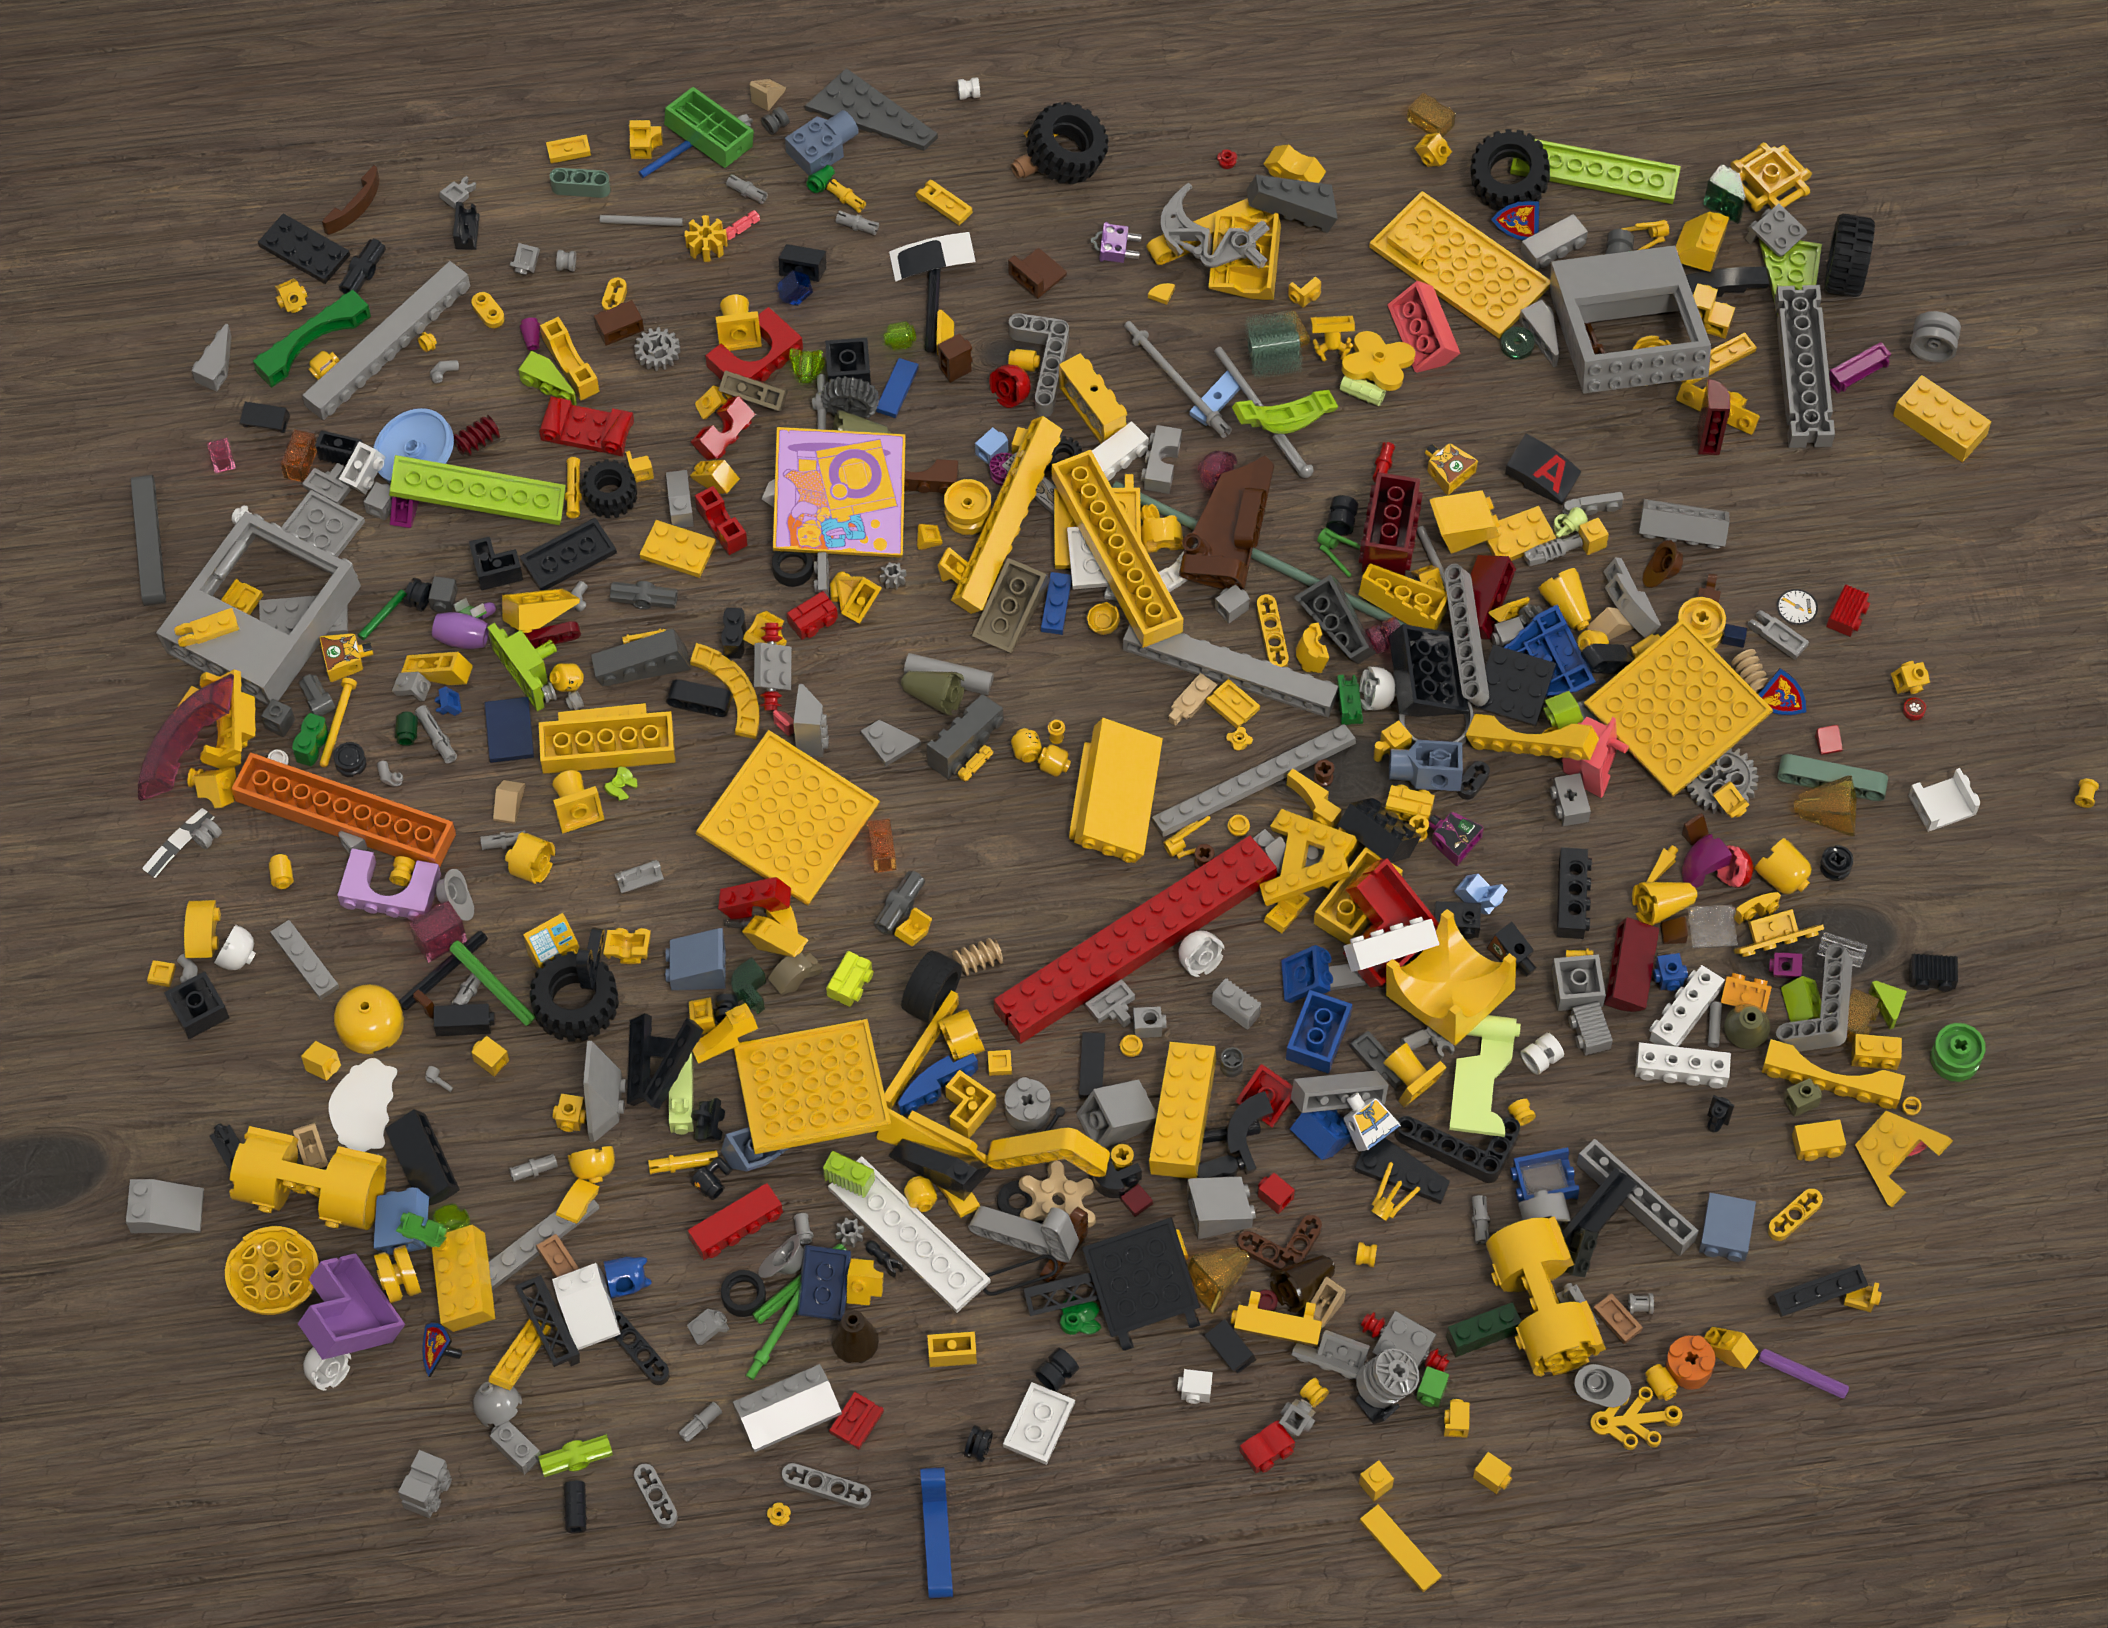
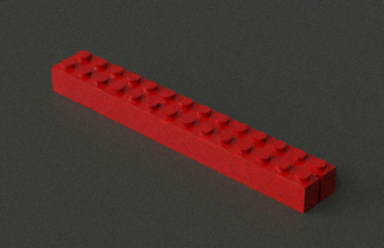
(1134, 939)

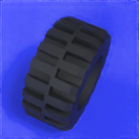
(1079, 126)
(1505, 146)
(1849, 255)
(576, 1022)

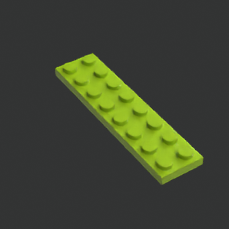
(1607, 172)
(477, 490)

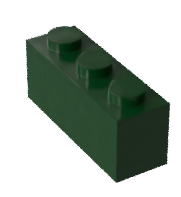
(1483, 1329)

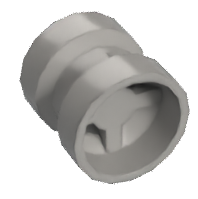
(206, 833)

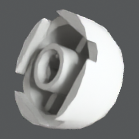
(1378, 688)
(236, 950)
(1200, 952)
(327, 1371)

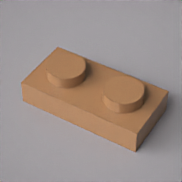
(556, 1256)
(1617, 1318)

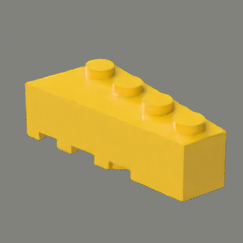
(1404, 597)

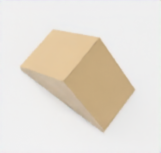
(765, 93)
(1611, 623)
(508, 801)
(310, 1146)
(1328, 1300)

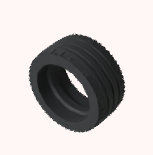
(930, 985)

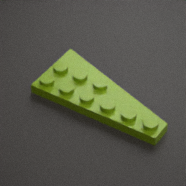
(1794, 268)

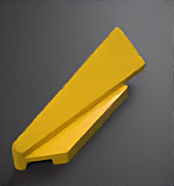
(928, 1132)

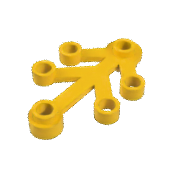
(1632, 1421)

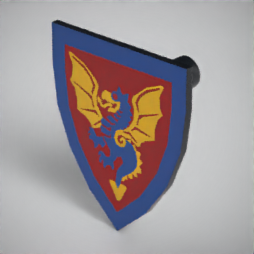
(1518, 219)
(1784, 694)
(435, 1345)

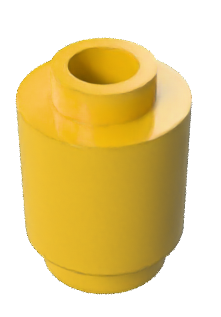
(1025, 359)
(280, 871)
(1661, 1382)

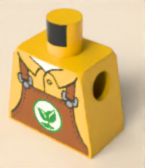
(1450, 466)
(343, 655)

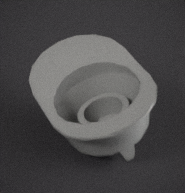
(455, 890)
(785, 1259)
(1602, 1385)

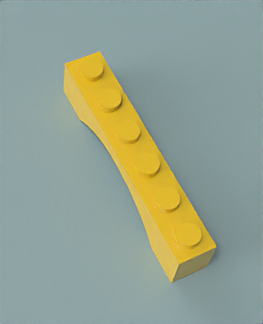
(1572, 741)
(1879, 1088)

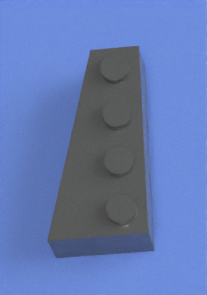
(1294, 200)
(1335, 614)
(642, 659)
(964, 736)

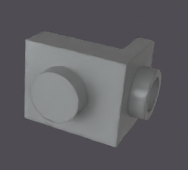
(525, 259)
(411, 684)
(707, 1325)

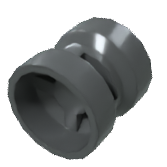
(775, 120)
(1231, 1056)

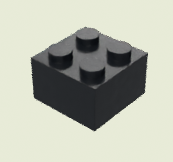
(848, 359)
(196, 1005)

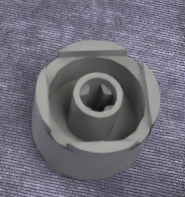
(1037, 1102)
(1546, 1206)

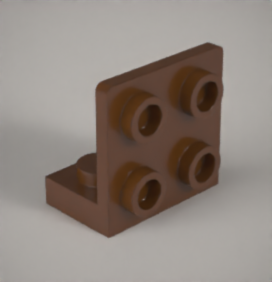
(1036, 272)

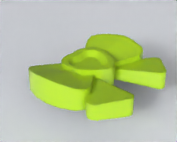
(622, 777)

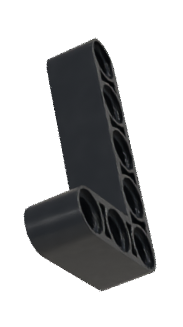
(1460, 1148)

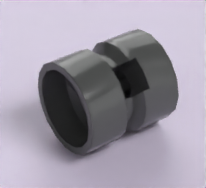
(1619, 241)

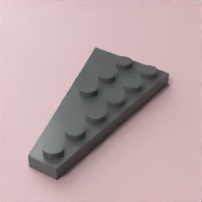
(871, 111)

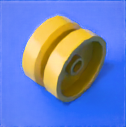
(967, 506)
(1705, 618)
(396, 1274)

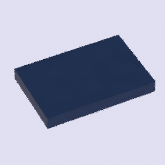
(509, 729)
(823, 1283)

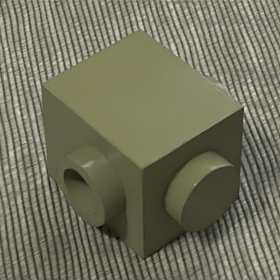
(1802, 1097)

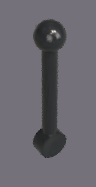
(1060, 1111)

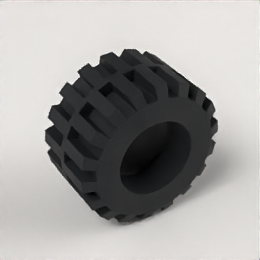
(609, 474)

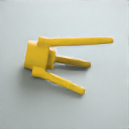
(1656, 229)
(1175, 844)
(1384, 1207)

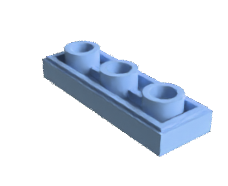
(1217, 396)

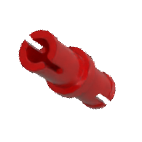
(1383, 461)

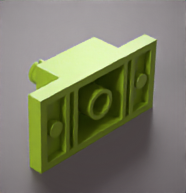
(523, 661)

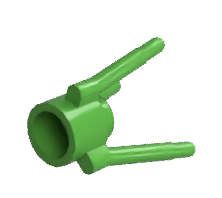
(1330, 539)

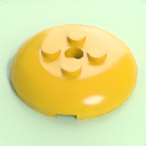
(266, 1251)

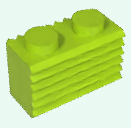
(1563, 710)
(848, 1174)

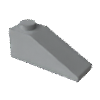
(1540, 322)
(679, 499)

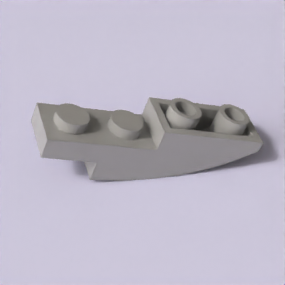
(1629, 601)

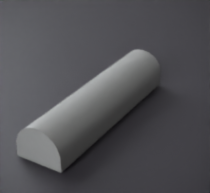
(974, 679)

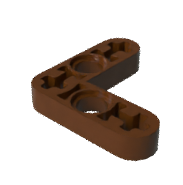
(1080, 1222)
(1288, 1253)

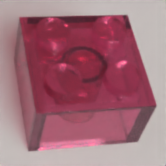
(437, 931)

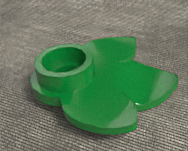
(1082, 1316)

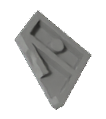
(889, 742)

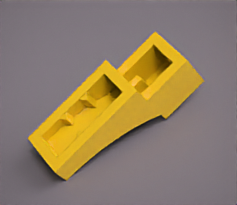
(1316, 799)
(726, 1034)

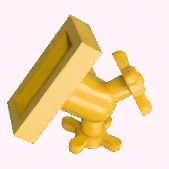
(1332, 331)

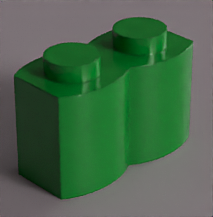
(310, 739)

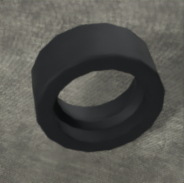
(796, 579)
(737, 1277)

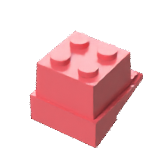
(1596, 770)

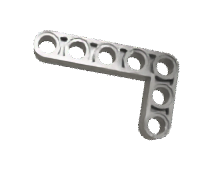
(1047, 336)
(1832, 1026)
(1052, 1238)

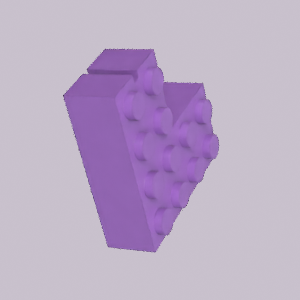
(353, 1310)

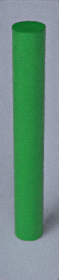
(383, 613)

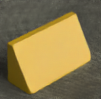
(945, 327)
(1509, 610)

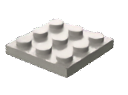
(324, 523)

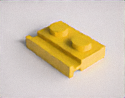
(242, 596)
(1233, 703)

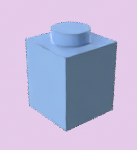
(990, 445)

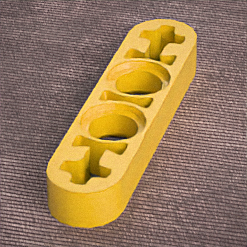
(1272, 633)

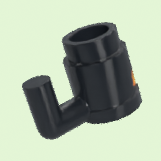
(707, 1182)

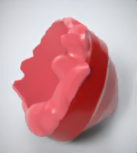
(1739, 870)

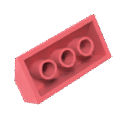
(1424, 326)

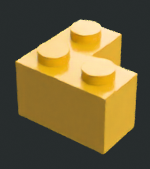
(1715, 315)
(972, 1101)

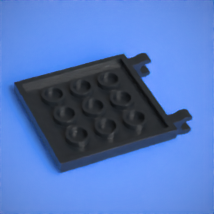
(1142, 1279)

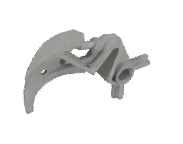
(1183, 229)

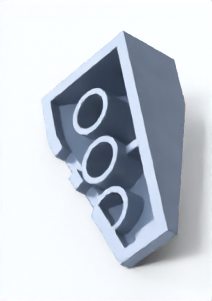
(740, 1153)

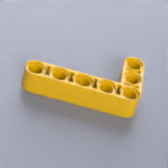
(1047, 1147)

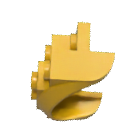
(233, 728)

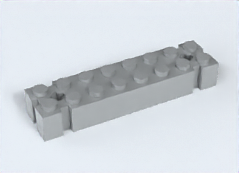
(1804, 366)

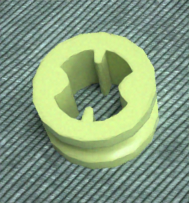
(1558, 521)

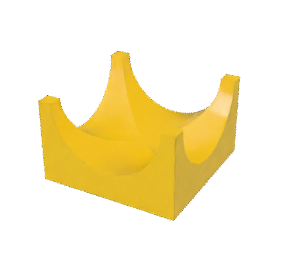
(1450, 983)

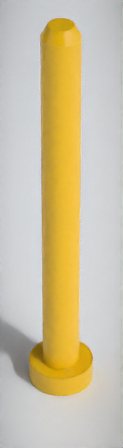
(348, 685)

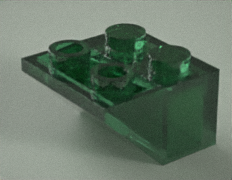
(1726, 193)

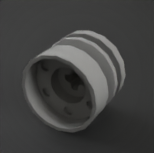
(1387, 1378)

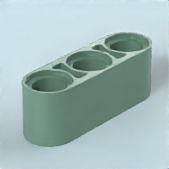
(580, 182)

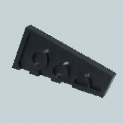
(1405, 1169)

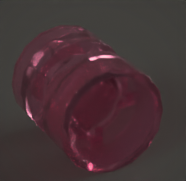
(1375, 634)

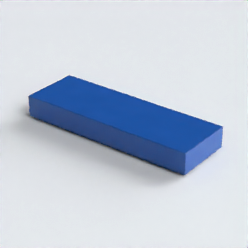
(897, 387)

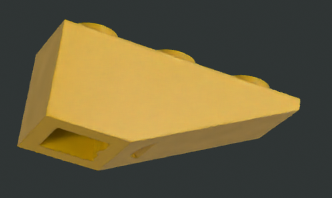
(774, 937)

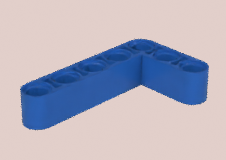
(936, 1532)

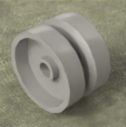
(1935, 336)

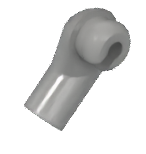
(441, 367)
(387, 777)
(190, 969)

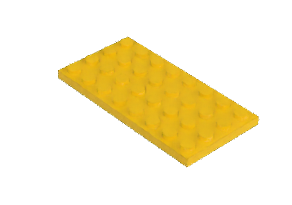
(1464, 265)

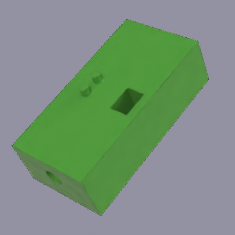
(709, 127)

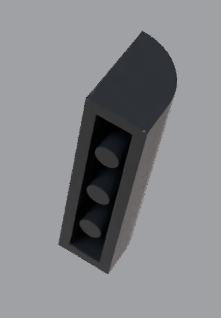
(422, 1156)

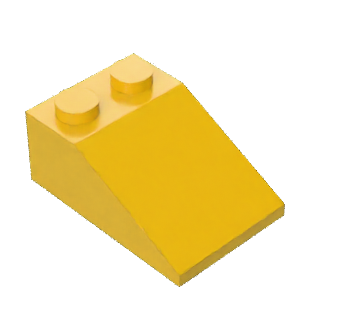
(536, 608)

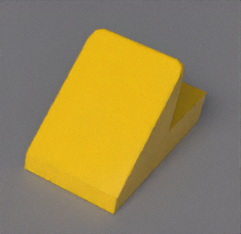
(951, 566)
(702, 1013)

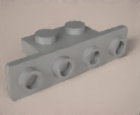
(1335, 1354)

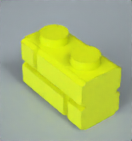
(849, 979)

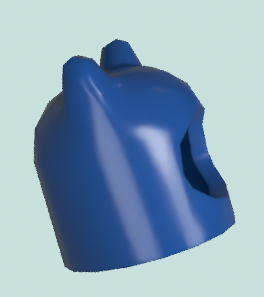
(626, 1275)

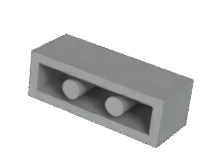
(1554, 242)

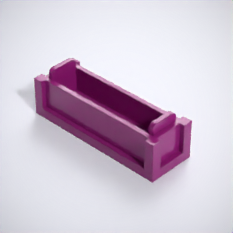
(1859, 367)

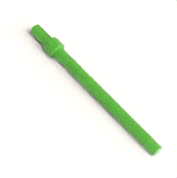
(762, 1357)

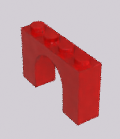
(775, 333)

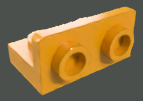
(1740, 992)

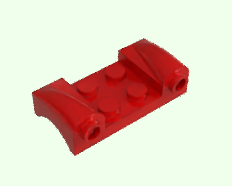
(586, 427)

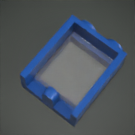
(1544, 1172)

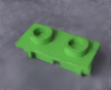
(411, 1227)

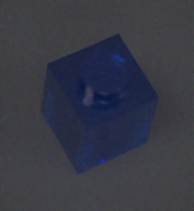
(795, 288)

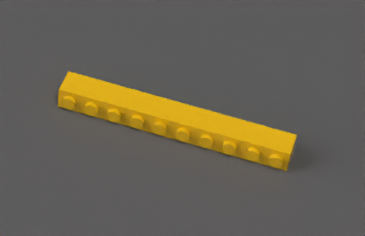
(1007, 515)

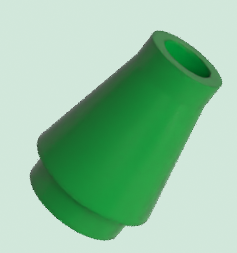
(818, 181)

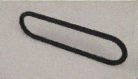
(1024, 1283)

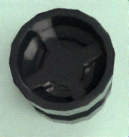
(724, 1003)

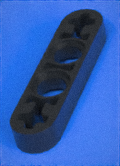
(639, 1346)

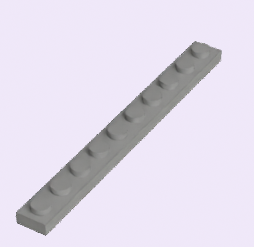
(1253, 780)

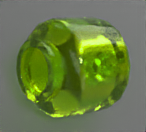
(900, 335)

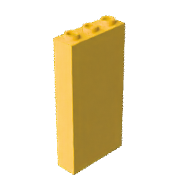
(1118, 790)

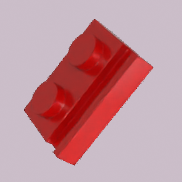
(856, 1421)

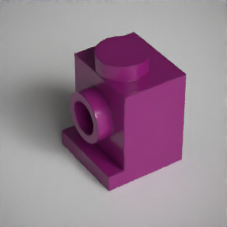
(1795, 961)

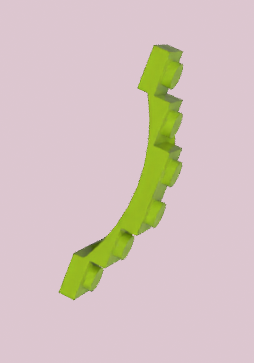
(1288, 416)

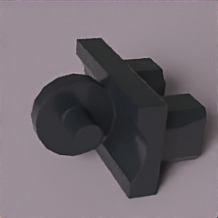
(707, 1120)

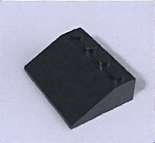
(1426, 672)

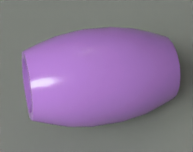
(460, 630)

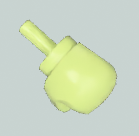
(1572, 521)

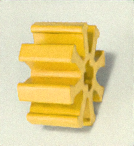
(706, 238)

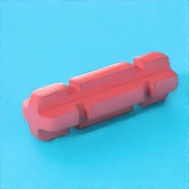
(742, 224)

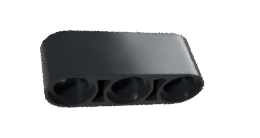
(1606, 658)
(699, 698)

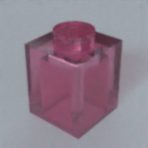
(221, 455)

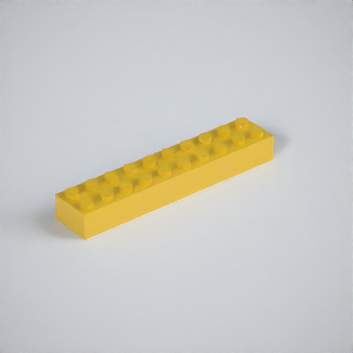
(1117, 548)

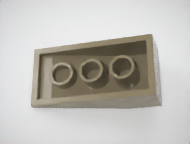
(1011, 605)

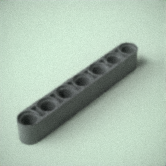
(148, 540)

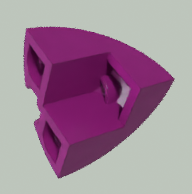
(1703, 858)

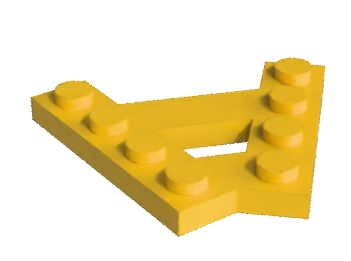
(1294, 875)

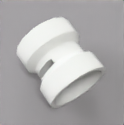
(968, 88)

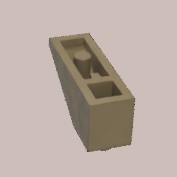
(753, 390)

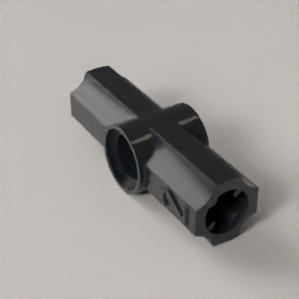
(362, 266)

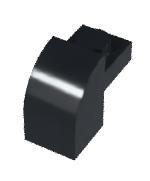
(1114, 1182)

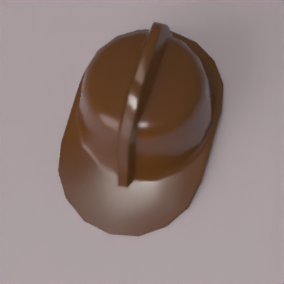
(1663, 565)

